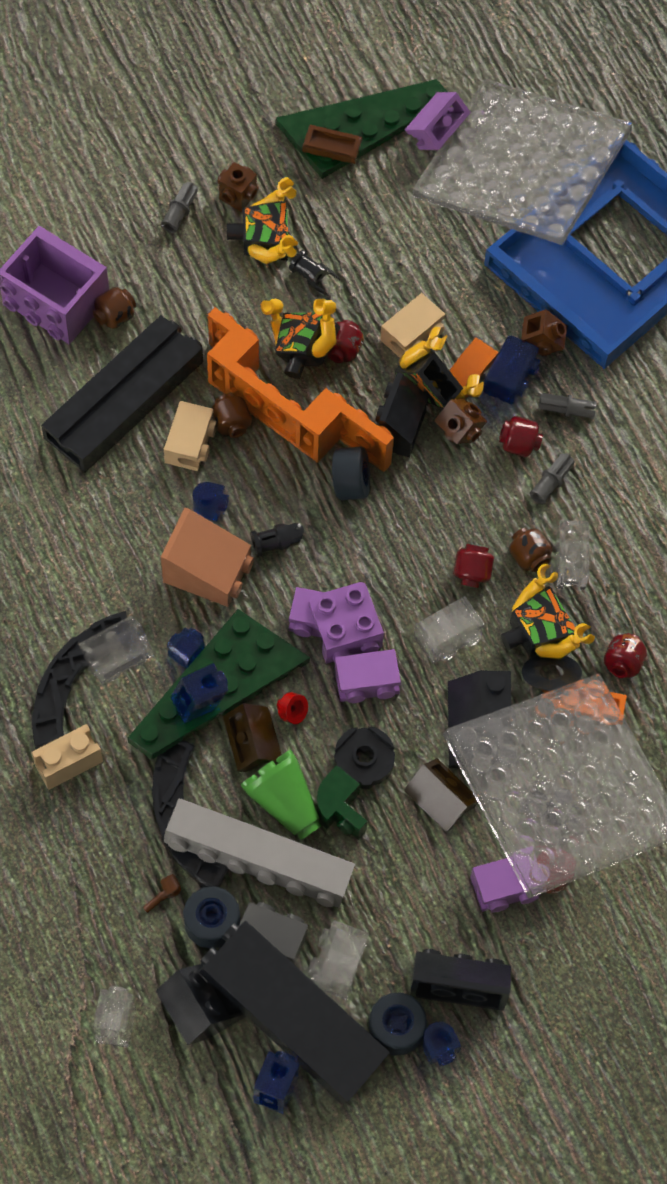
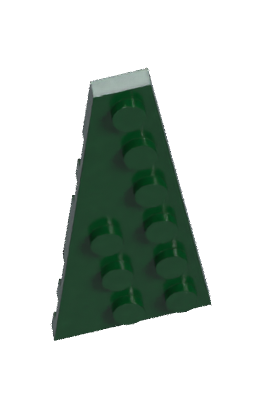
(372, 117)
(249, 659)

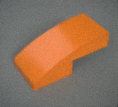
(474, 360)

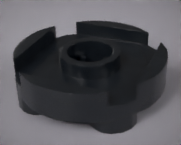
(365, 740)

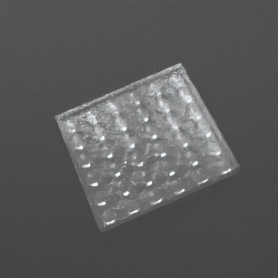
(523, 161)
(562, 784)

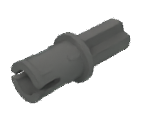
(179, 207)
(567, 405)
(552, 478)

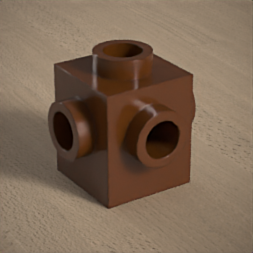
(237, 186)
(545, 332)
(461, 421)

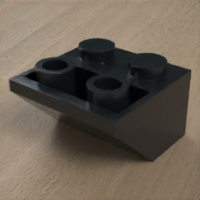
(403, 413)
(197, 1005)

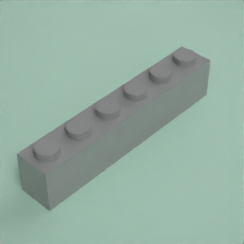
(258, 853)

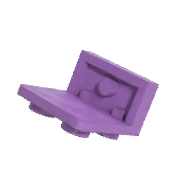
(347, 621)

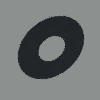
(532, 674)

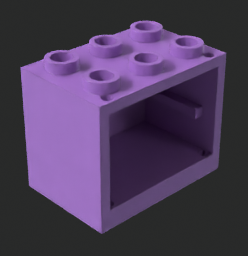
(52, 284)

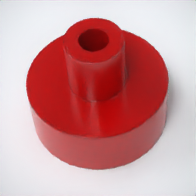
(292, 708)

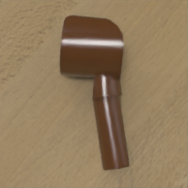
(171, 889)

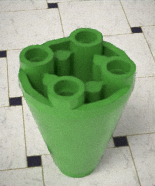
(284, 795)

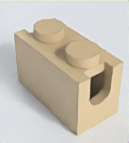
(411, 325)
(189, 436)
(67, 757)

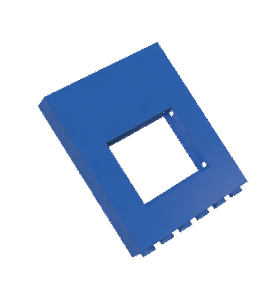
(578, 284)

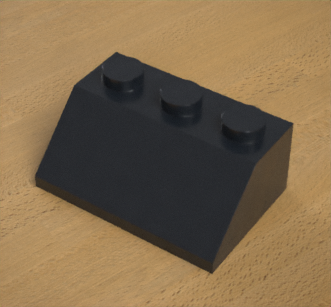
(475, 697)
(461, 980)

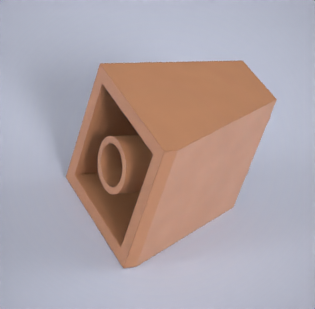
(205, 559)

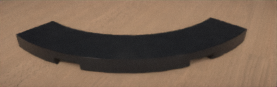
(59, 681)
(166, 790)

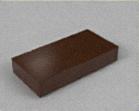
(332, 144)

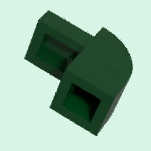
(333, 803)

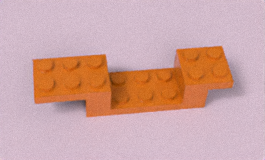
(314, 430)

